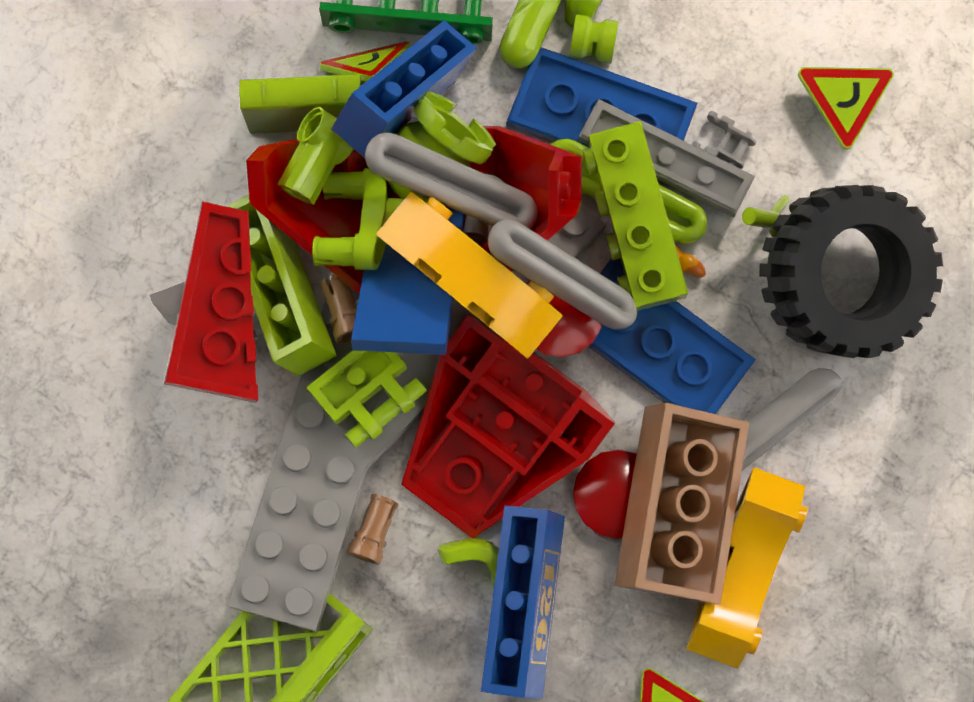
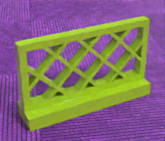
(306, 680)

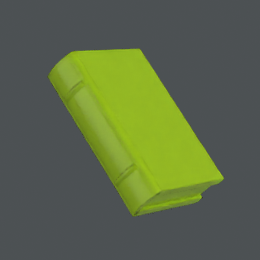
(283, 103)

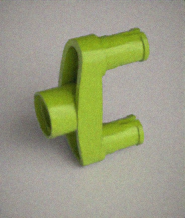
(366, 248)

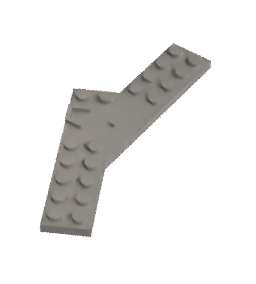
(321, 476)

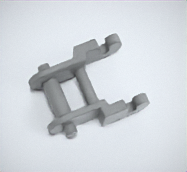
(744, 139)

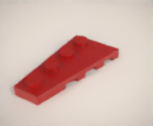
(214, 325)

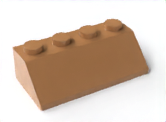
(682, 503)

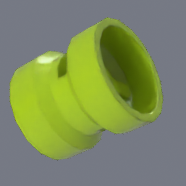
(593, 38)

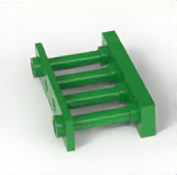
(346, 17)

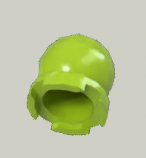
(445, 134)

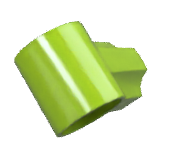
(314, 157)

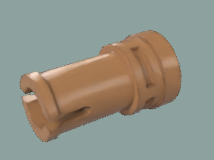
(342, 308)
(373, 530)

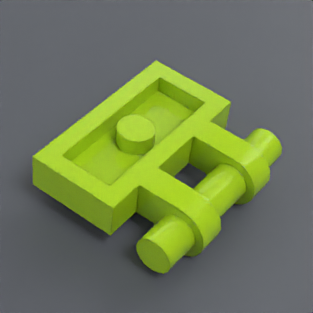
(357, 379)

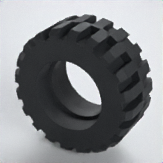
(904, 280)

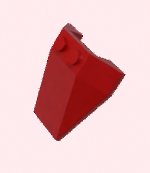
(497, 429)

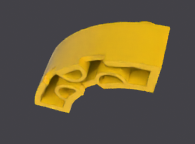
(470, 273)
(761, 527)

